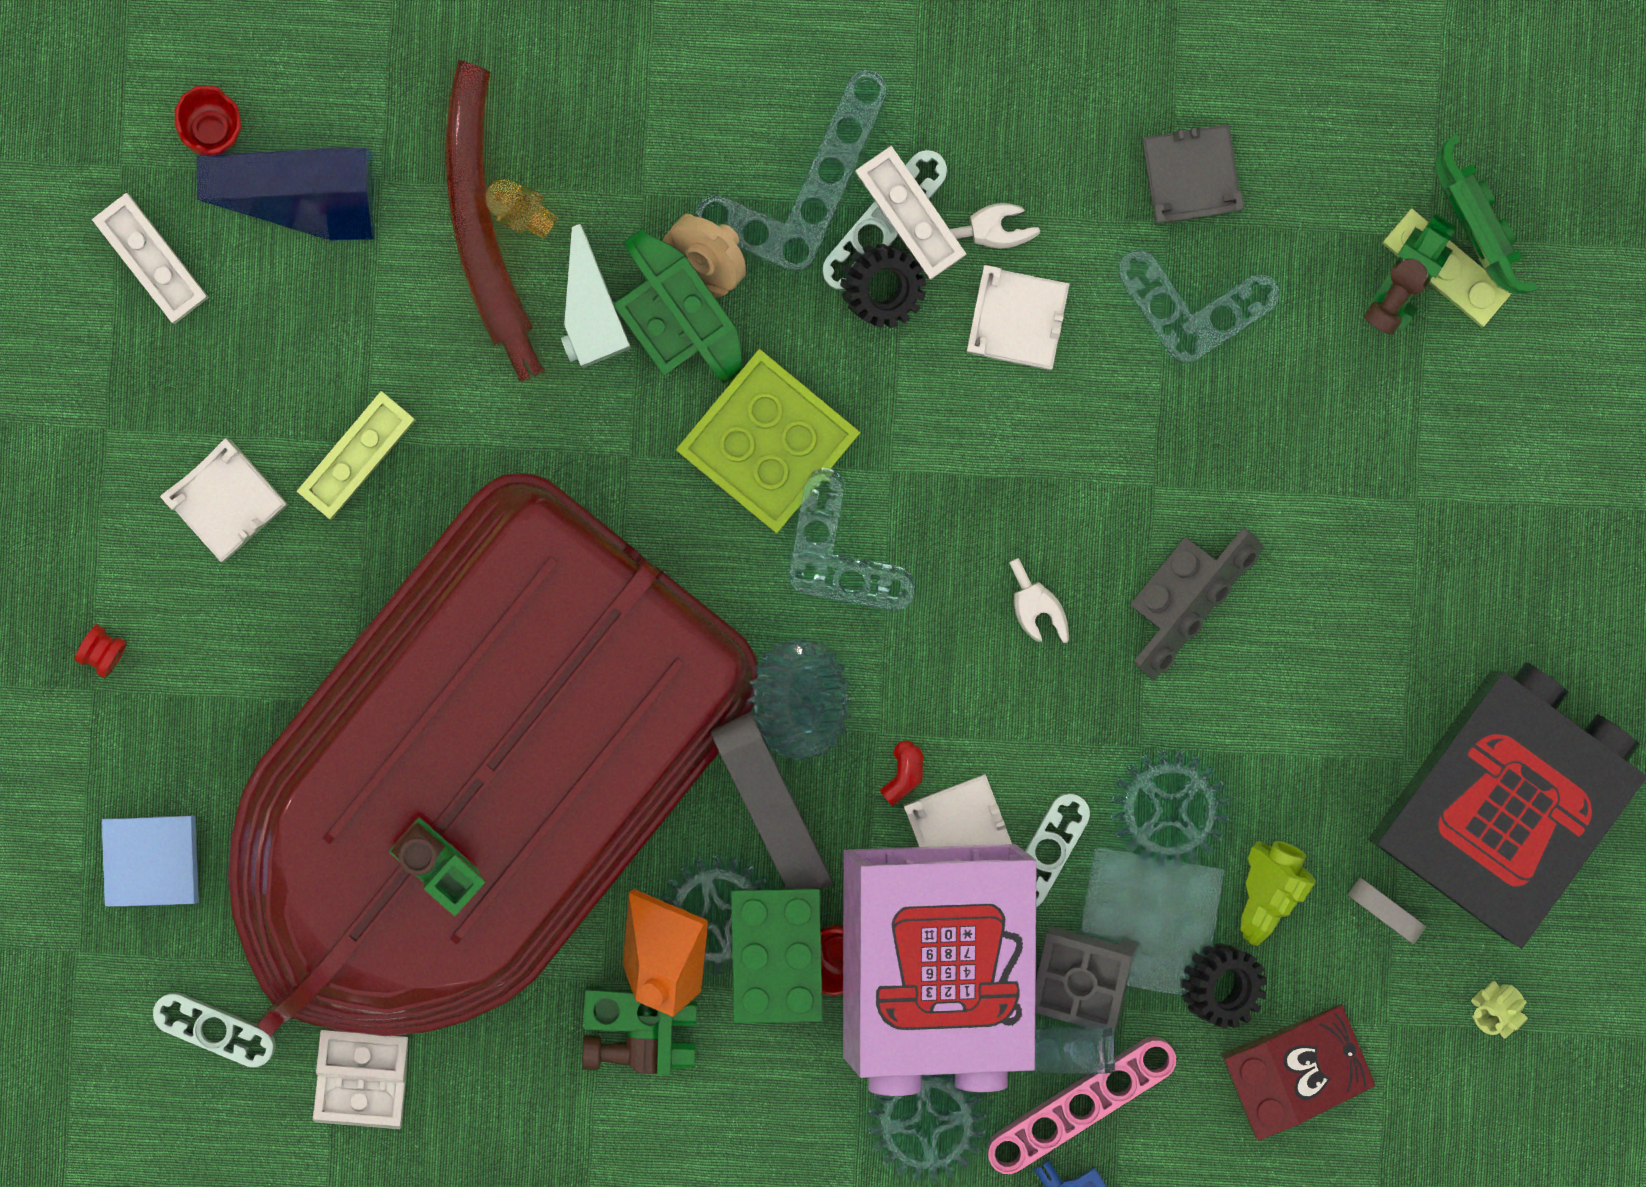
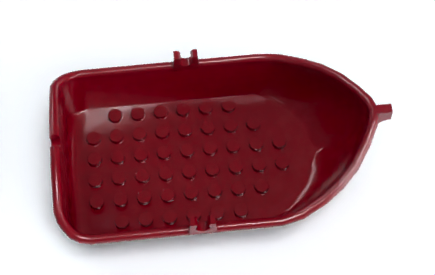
(526, 704)

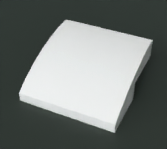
(360, 1079)

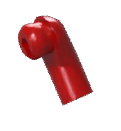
(909, 772)

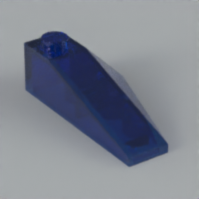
(303, 190)

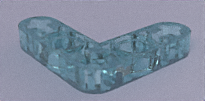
(1199, 322)
(822, 555)

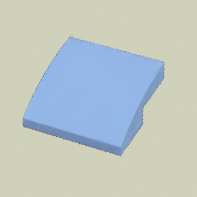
(150, 861)

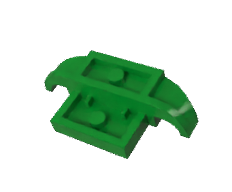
(1473, 208)
(676, 311)

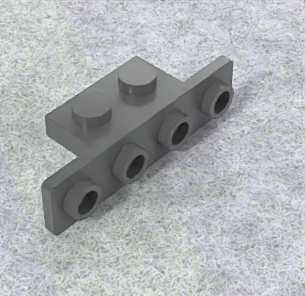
(1185, 593)

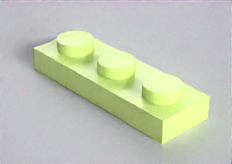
(1459, 279)
(356, 455)

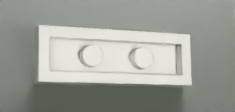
(910, 213)
(150, 258)

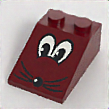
(1297, 1072)

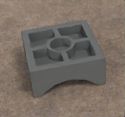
(1192, 174)
(1083, 978)

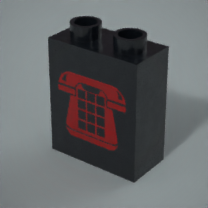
(1511, 802)

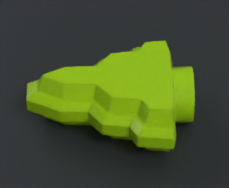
(1273, 888)

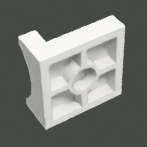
(1017, 318)
(225, 500)
(958, 816)

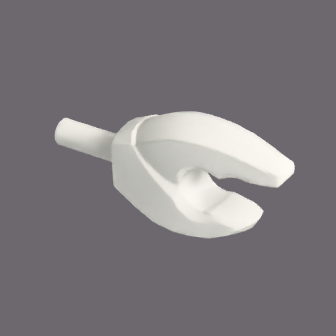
(988, 231)
(1035, 600)

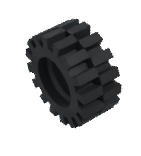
(900, 303)
(1244, 992)

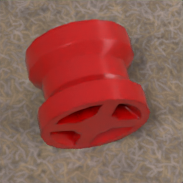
(100, 651)

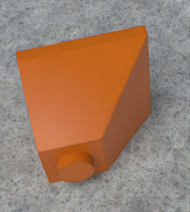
(663, 953)

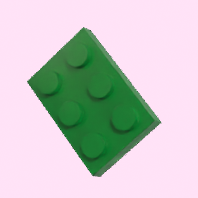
(776, 955)

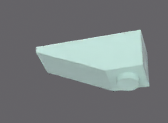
(589, 314)

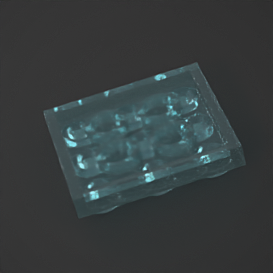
(1161, 908)

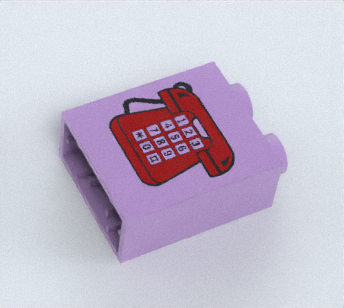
(939, 965)

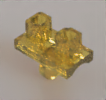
(519, 208)

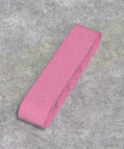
(1069, 1124)

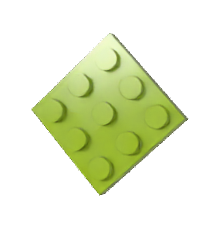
(767, 440)

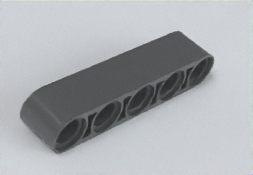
(771, 804)

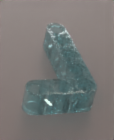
(813, 188)

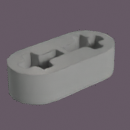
(1386, 911)

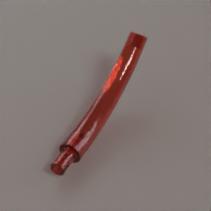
(473, 226)

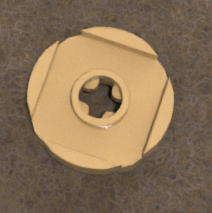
(710, 251)

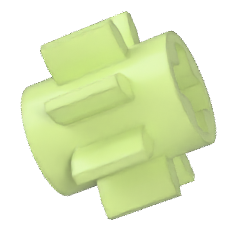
(1499, 1009)

